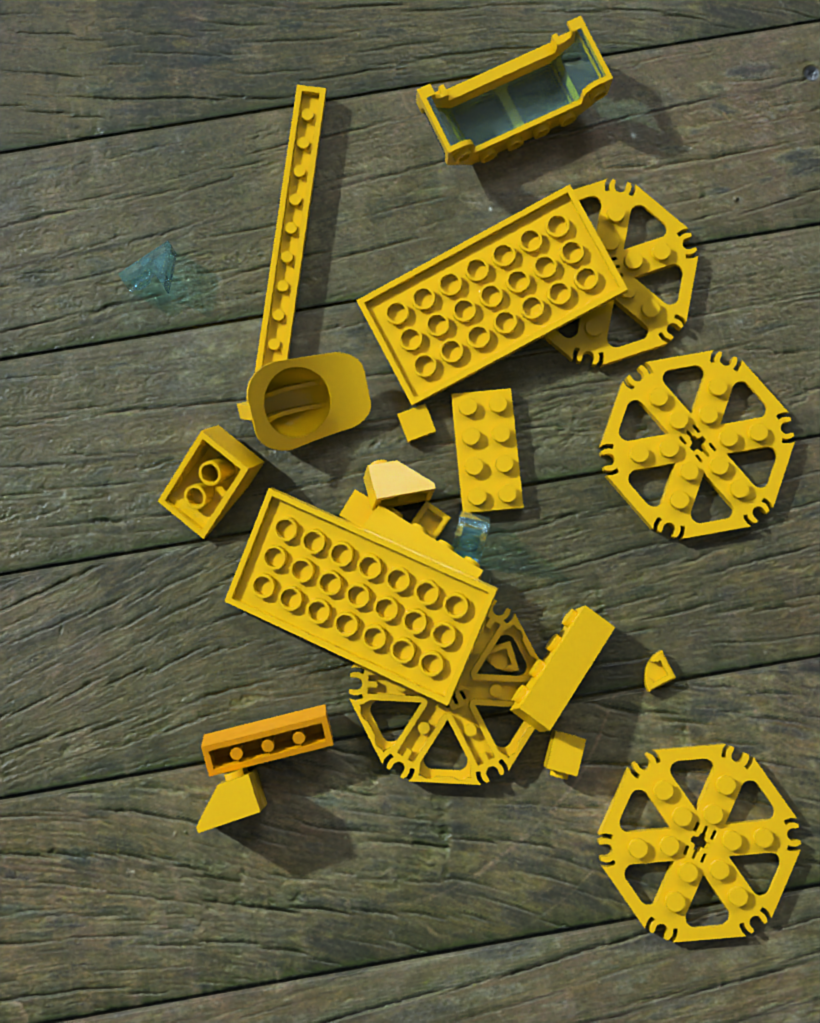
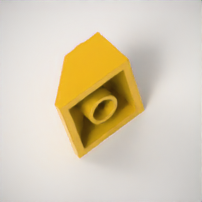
(233, 799)

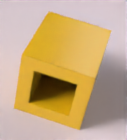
(564, 754)

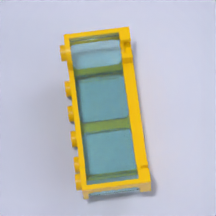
(517, 98)

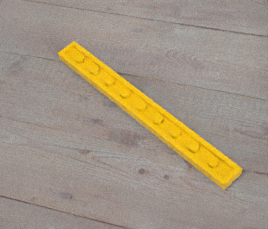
(291, 225)

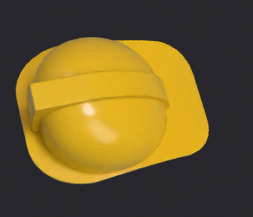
(306, 399)

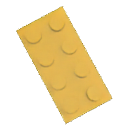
(487, 451)

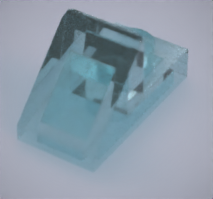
(156, 263)
(471, 535)

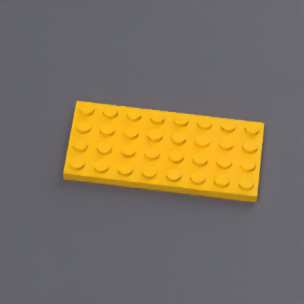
(492, 295)
(361, 595)

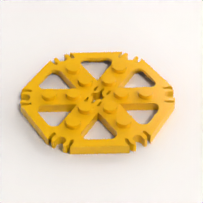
(632, 264)
(690, 465)
(462, 716)
(675, 843)

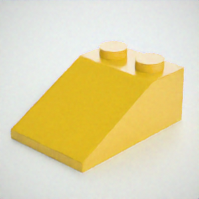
(210, 480)

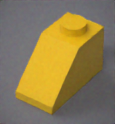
(395, 484)

